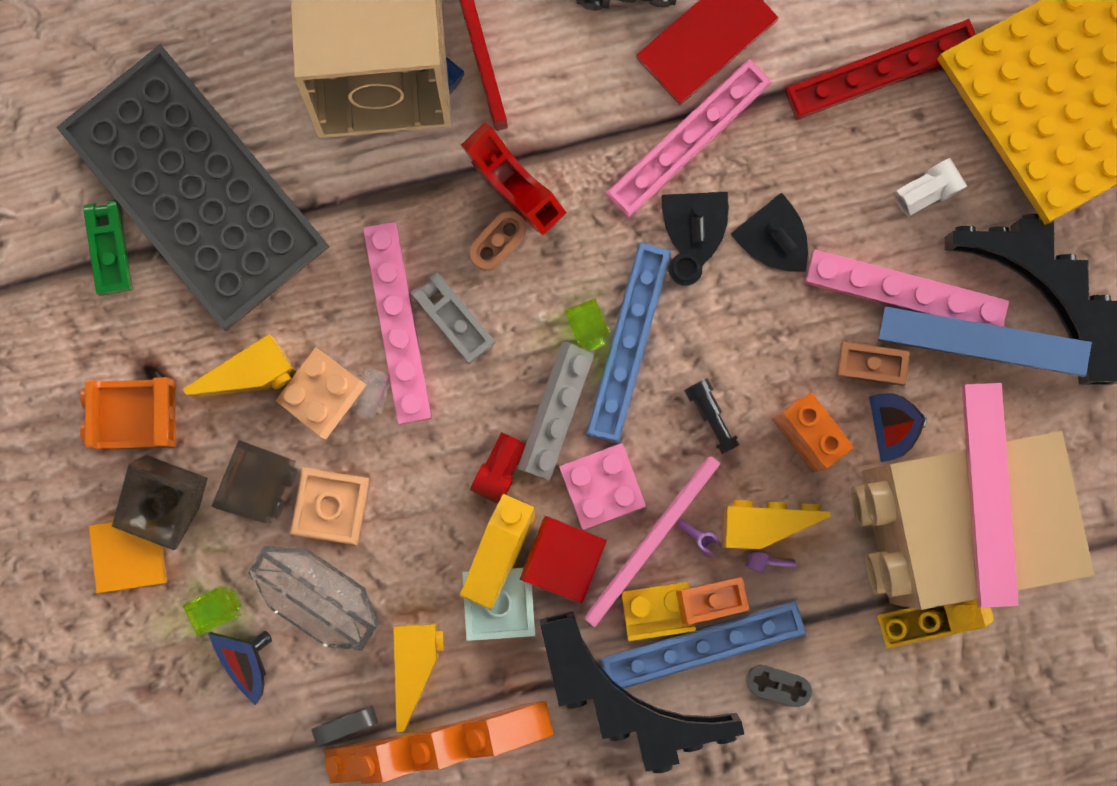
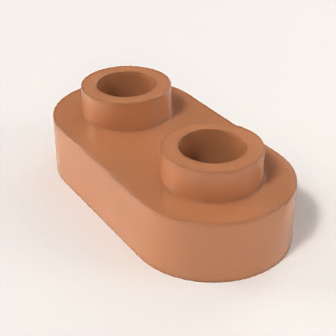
(496, 241)

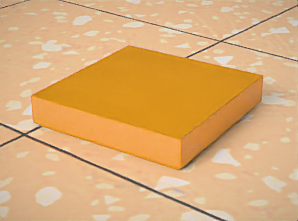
(124, 559)

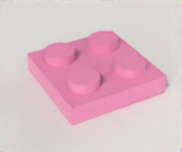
(602, 486)

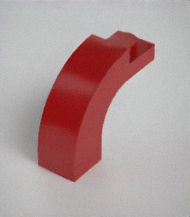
(511, 181)

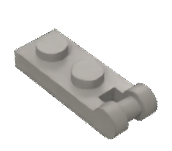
(453, 318)

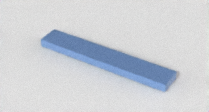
(985, 341)
(628, 343)
(704, 645)

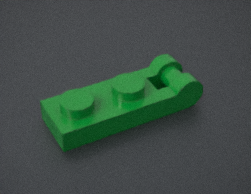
(108, 248)

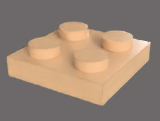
(320, 393)

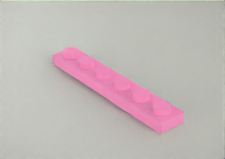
(902, 290)
(397, 323)

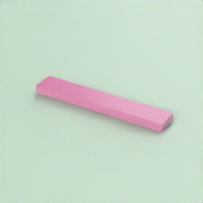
(688, 138)
(989, 495)
(651, 541)

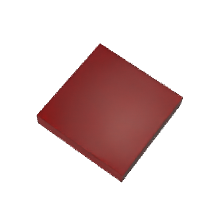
(563, 559)

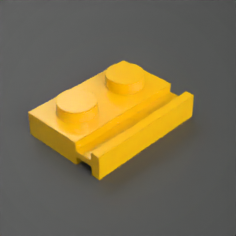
(653, 612)

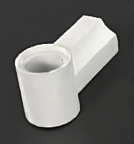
(937, 184)

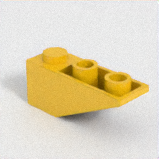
(761, 527)
(916, 625)

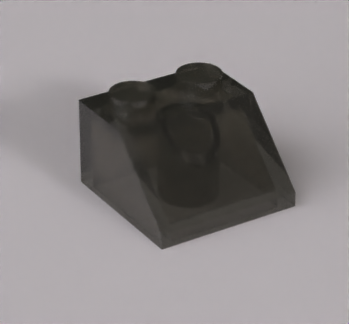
(158, 501)

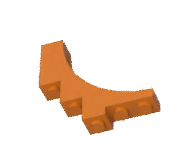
(439, 746)

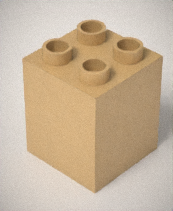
(364, 64)
(926, 523)

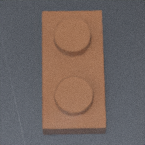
(873, 363)

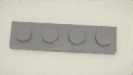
(556, 411)

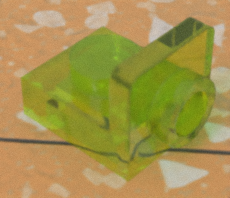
(588, 325)

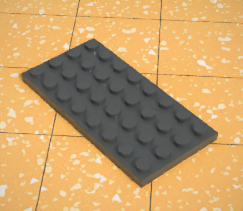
(193, 187)

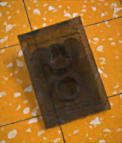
(255, 483)

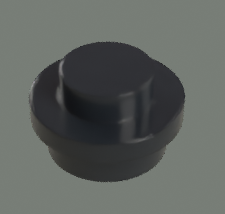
(685, 269)

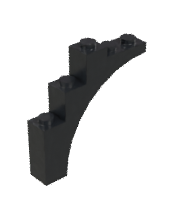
(1059, 278)
(619, 713)

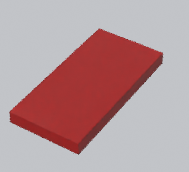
(704, 43)

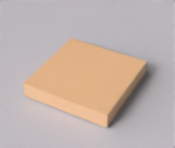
(330, 506)

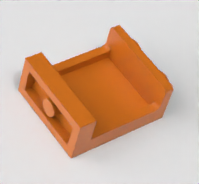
(129, 414)
(813, 433)

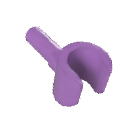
(702, 539)
(758, 561)

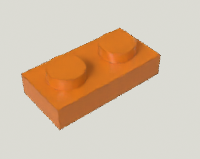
(712, 600)

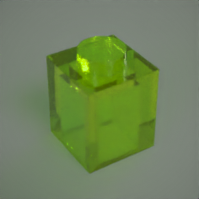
(213, 610)

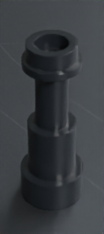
(710, 410)

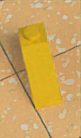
(253, 369)
(498, 551)
(414, 660)

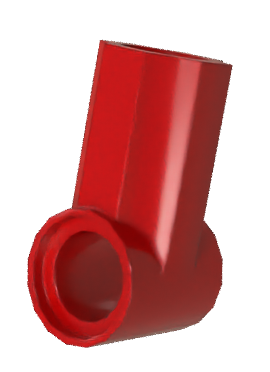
(496, 475)

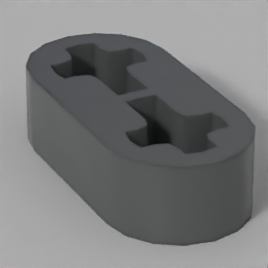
(776, 693)
(344, 725)

